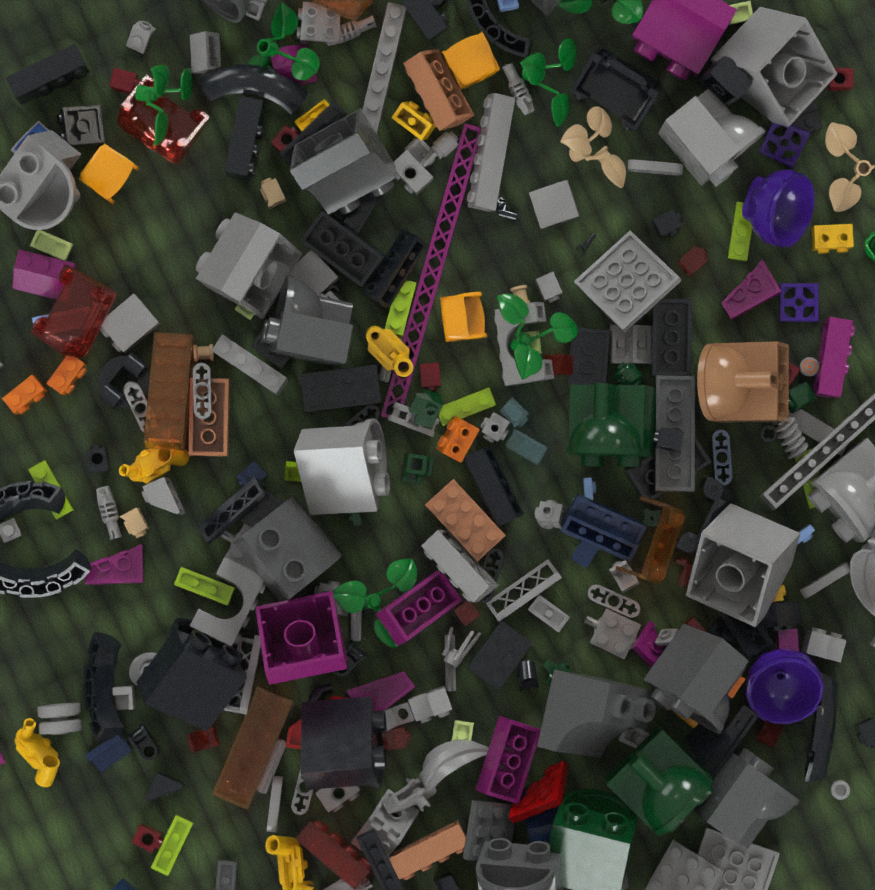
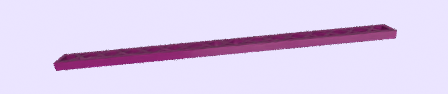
(426, 265)

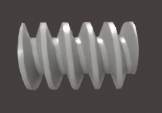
(792, 437)

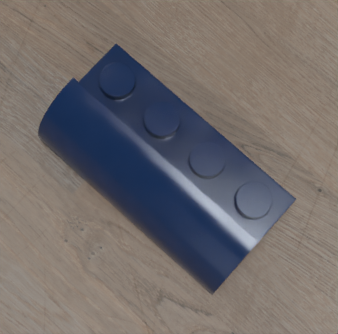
(603, 527)

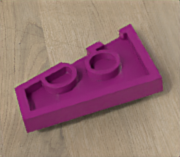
(753, 291)
(118, 569)

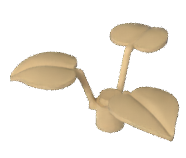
(580, 149)
(843, 193)

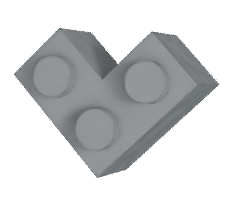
(823, 645)
(430, 703)

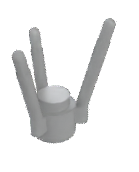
(455, 656)

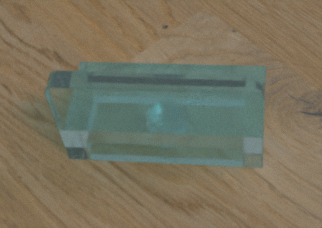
(526, 446)

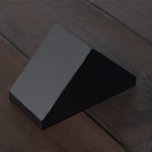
(163, 785)

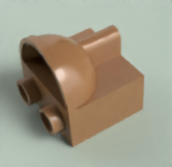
(744, 382)

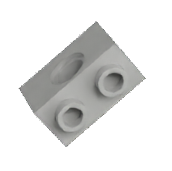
(422, 177)
(334, 803)

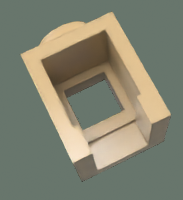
(272, 192)
(135, 522)

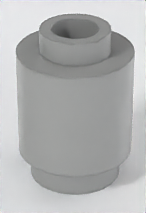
(445, 144)

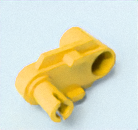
(389, 350)
(153, 463)
(37, 753)
(290, 862)

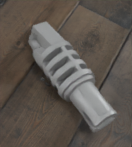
(353, 29)
(518, 89)
(108, 511)

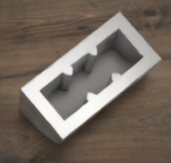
(205, 52)

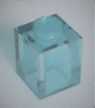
(514, 413)

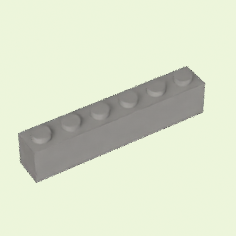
(491, 152)

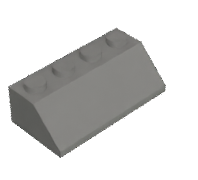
(459, 566)

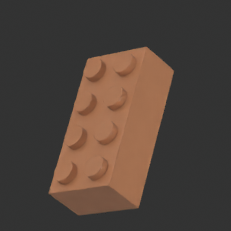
(438, 89)
(210, 435)
(465, 520)
(428, 850)

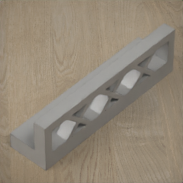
(529, 595)
(251, 671)

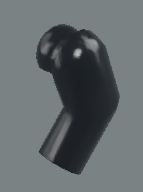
(503, 212)
(318, 691)

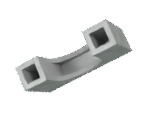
(506, 334)
(250, 365)
(226, 630)

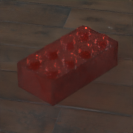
(335, 854)

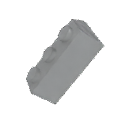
(163, 495)

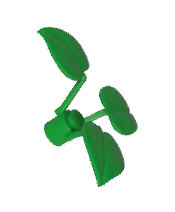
(623, 11)
(285, 23)
(534, 72)
(150, 94)
(529, 360)
(353, 597)

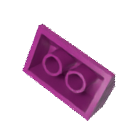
(38, 274)

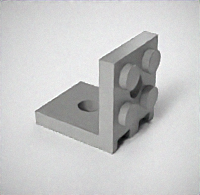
(388, 828)

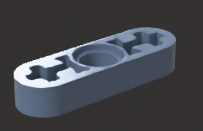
(726, 442)

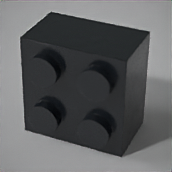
(726, 80)

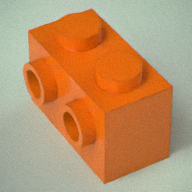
(67, 374)
(24, 395)
(457, 438)

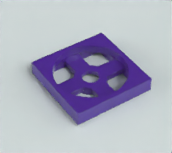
(790, 161)
(813, 288)

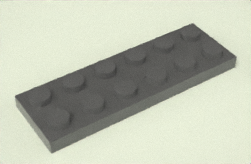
(676, 411)

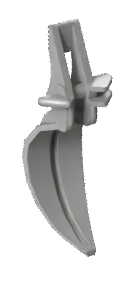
(863, 574)
(437, 765)

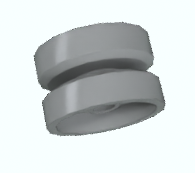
(59, 718)

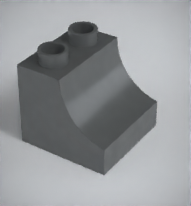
(343, 164)
(590, 712)

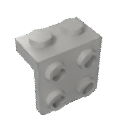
(317, 24)

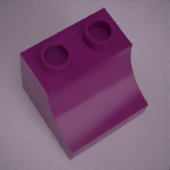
(682, 33)
(301, 637)

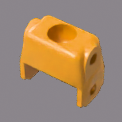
(471, 60)
(107, 172)
(463, 317)

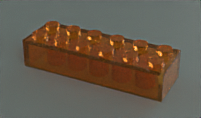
(169, 391)
(253, 747)

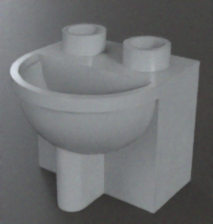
(709, 137)
(38, 182)
(343, 468)
(849, 492)

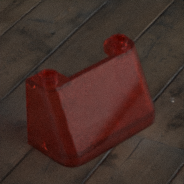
(182, 130)
(75, 314)

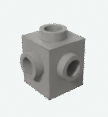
(495, 420)
(550, 514)

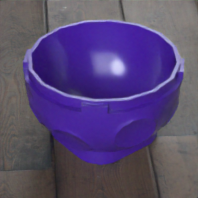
(780, 207)
(784, 696)

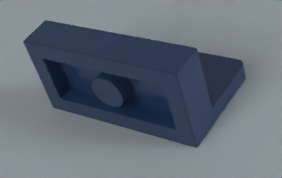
(109, 752)

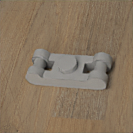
(408, 420)

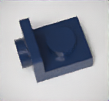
(251, 471)

